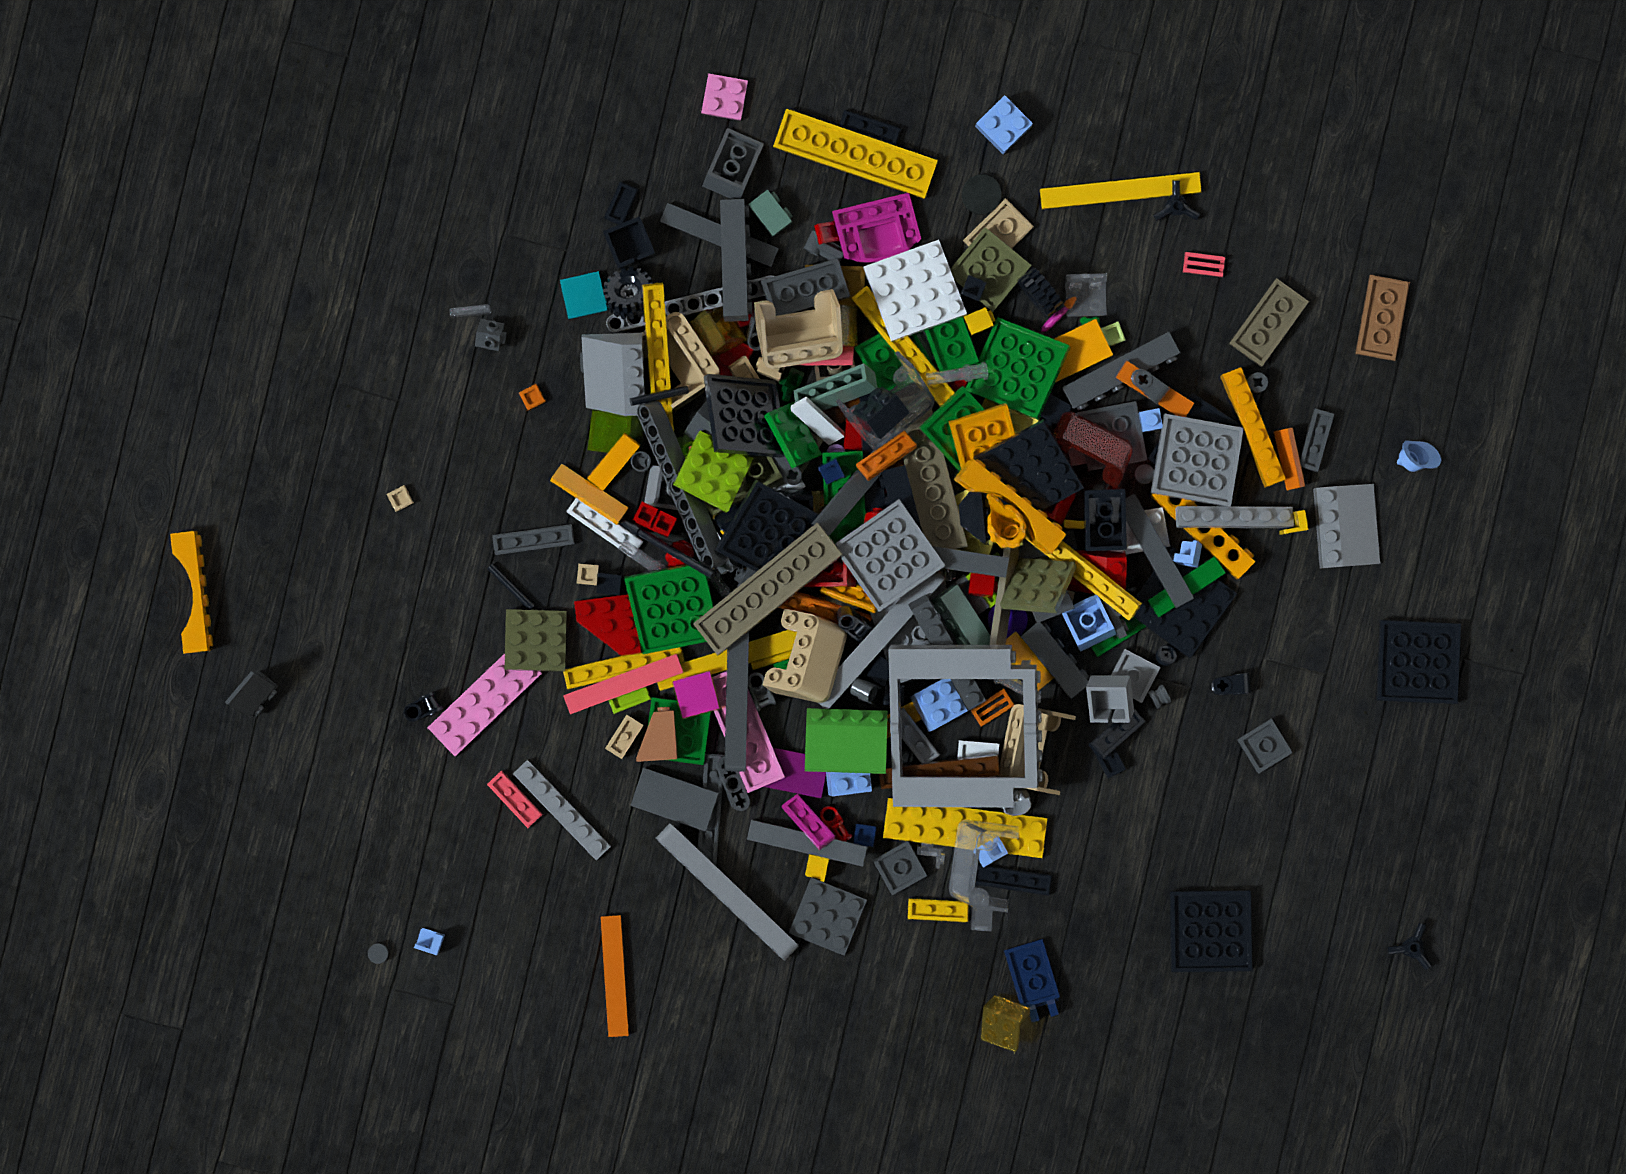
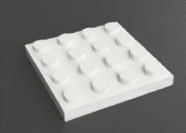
(915, 290)

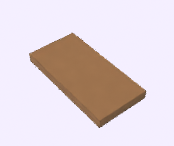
(1382, 318)

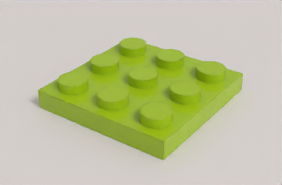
(712, 474)

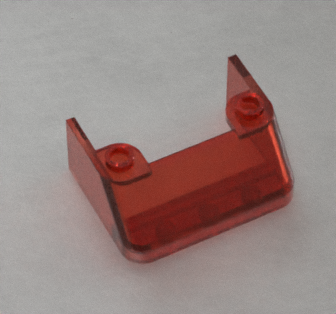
(1095, 442)

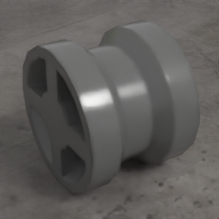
(1254, 382)
(1159, 696)

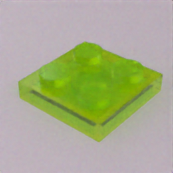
(606, 430)

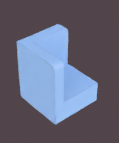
(1189, 554)
(990, 856)
(429, 941)

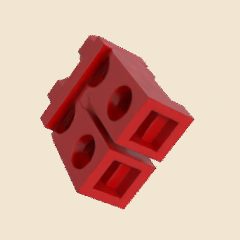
(654, 520)

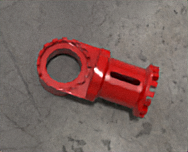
(836, 823)

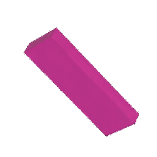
(808, 821)

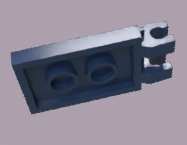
(1033, 977)

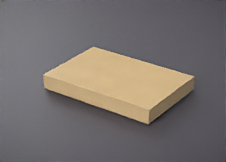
(1005, 223)

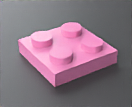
(724, 97)

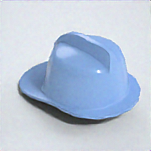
(1418, 455)

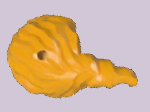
(1005, 523)

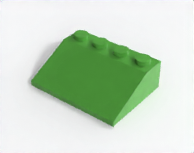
(846, 741)

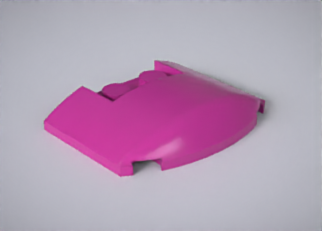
(877, 229)

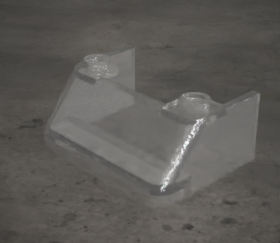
(913, 394)
(969, 840)

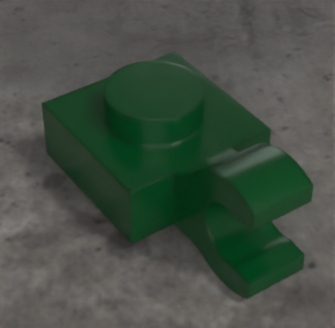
(791, 381)

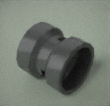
(641, 461)

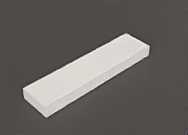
(601, 525)

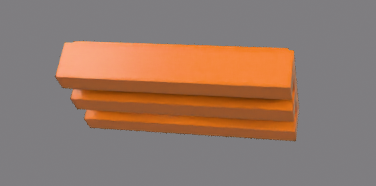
(1006, 698)

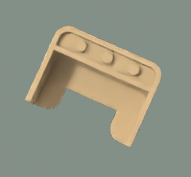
(800, 335)
(686, 358)
(812, 658)

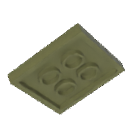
(992, 262)
(1038, 585)
(535, 640)

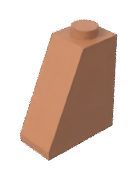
(660, 737)

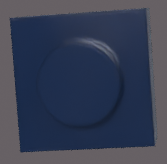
(864, 835)

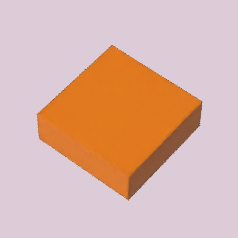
(532, 397)

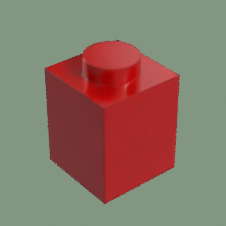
(982, 585)

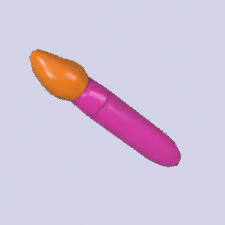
(1056, 317)

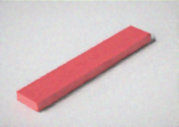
(623, 684)

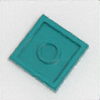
(583, 295)

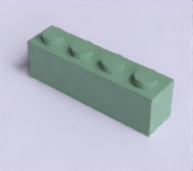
(842, 386)
(960, 617)

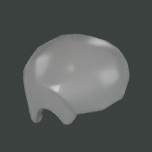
(1021, 806)

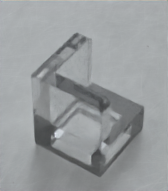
(981, 919)

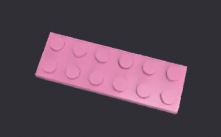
(480, 705)
(761, 760)

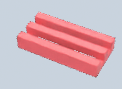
(1202, 272)

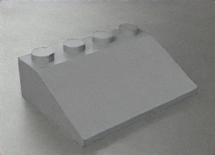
(613, 371)
(1346, 526)

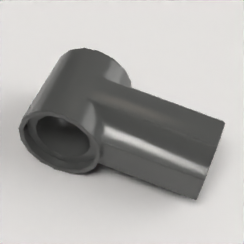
(829, 250)

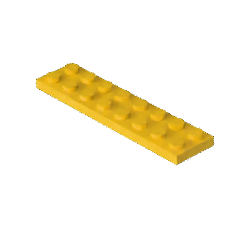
(855, 153)
(940, 826)

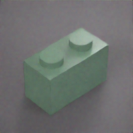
(770, 213)

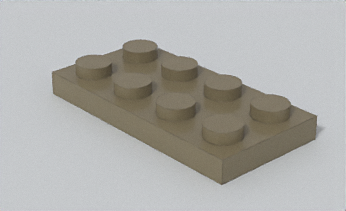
(1268, 322)

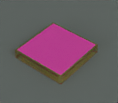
(696, 694)

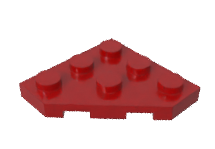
(611, 622)

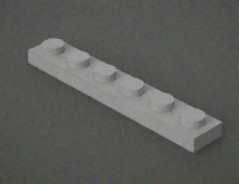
(1233, 517)
(561, 809)

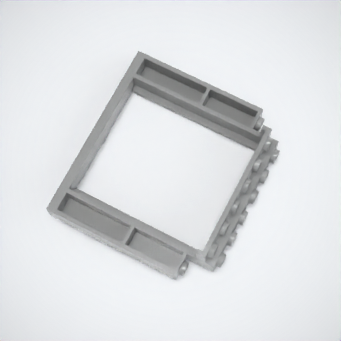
(963, 663)

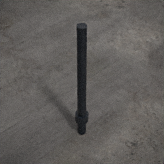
(638, 531)

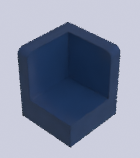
(831, 470)

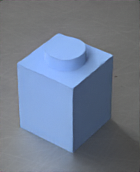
(1150, 420)

